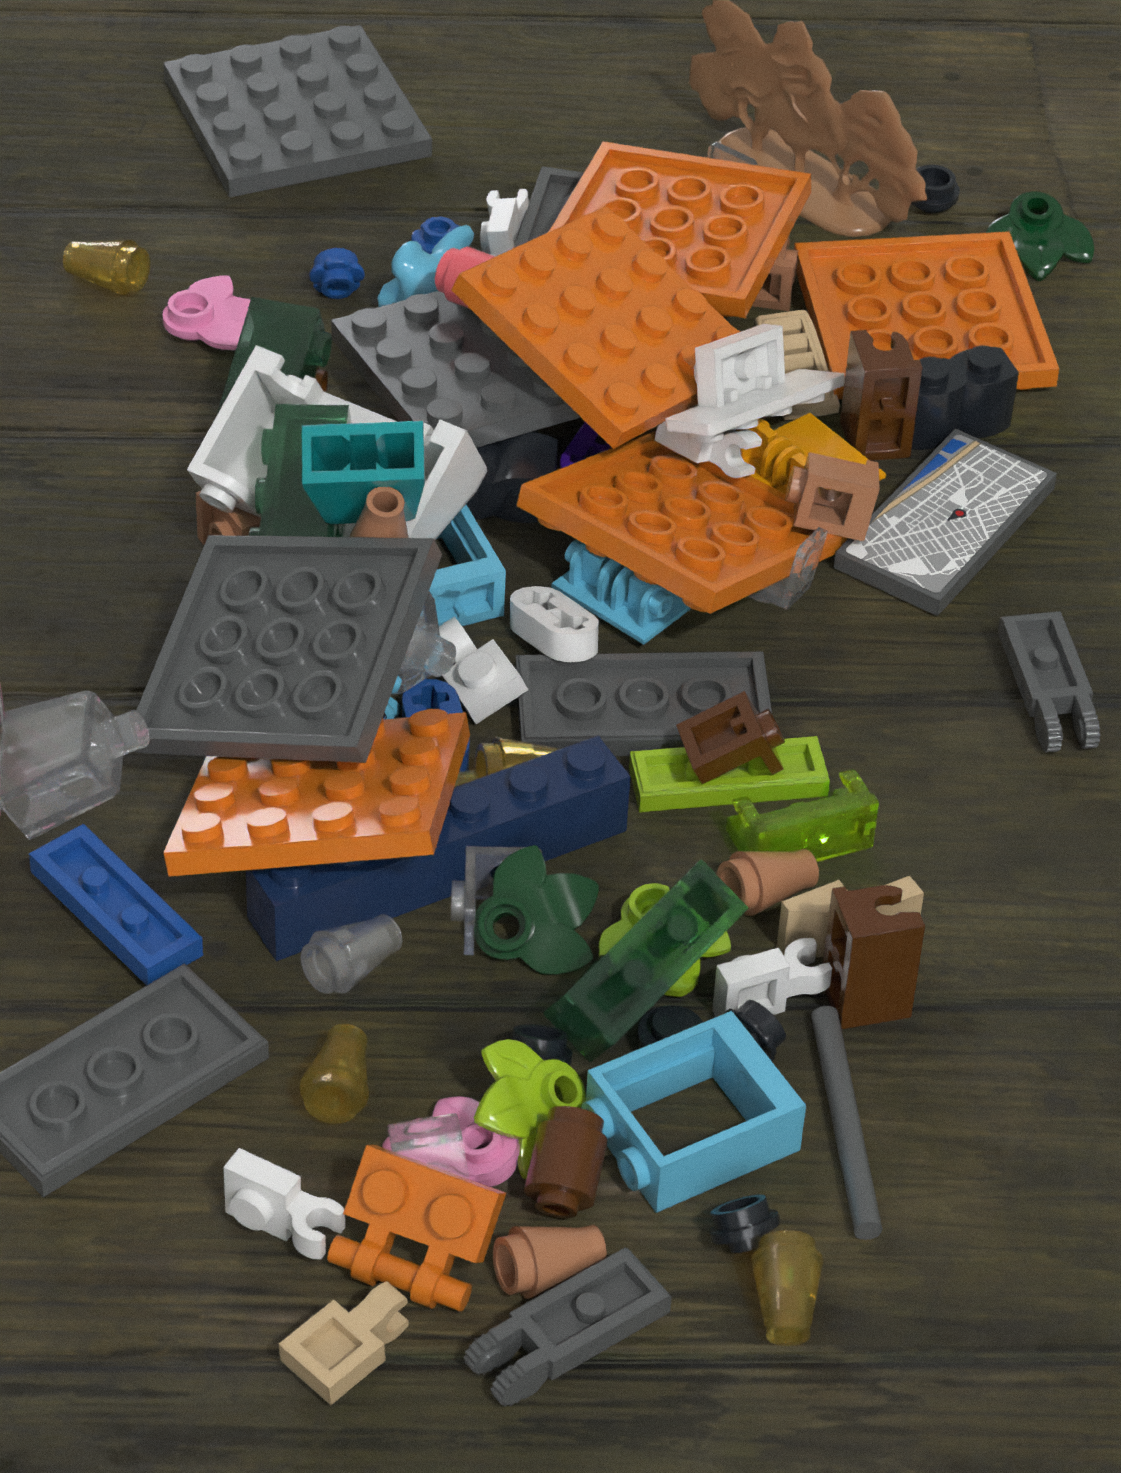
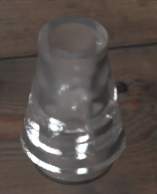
(346, 954)

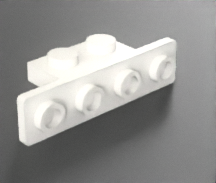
(746, 380)

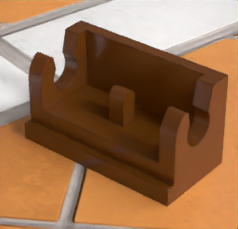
(880, 397)
(871, 956)

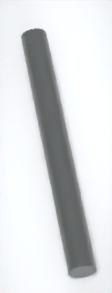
(846, 1123)

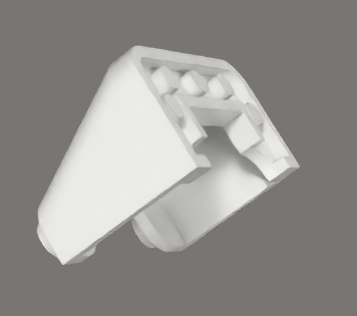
(232, 457)

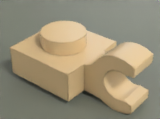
(342, 1346)

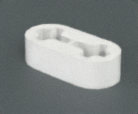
(554, 624)

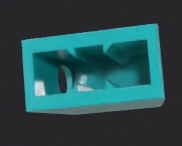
(352, 459)

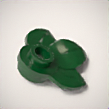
(1044, 237)
(547, 913)

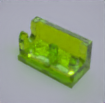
(822, 826)

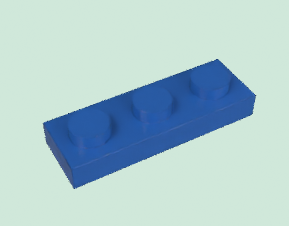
(115, 904)

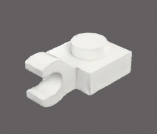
(505, 221)
(722, 453)
(480, 675)
(770, 977)
(272, 1201)

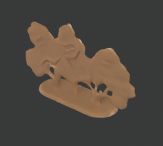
(799, 114)

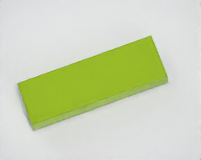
(668, 782)

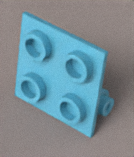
(617, 594)

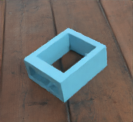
(474, 586)
(744, 1073)

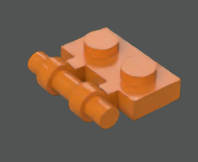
(422, 1205)

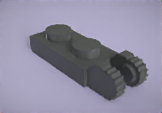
(1050, 677)
(569, 1325)

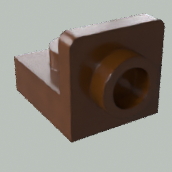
(731, 737)

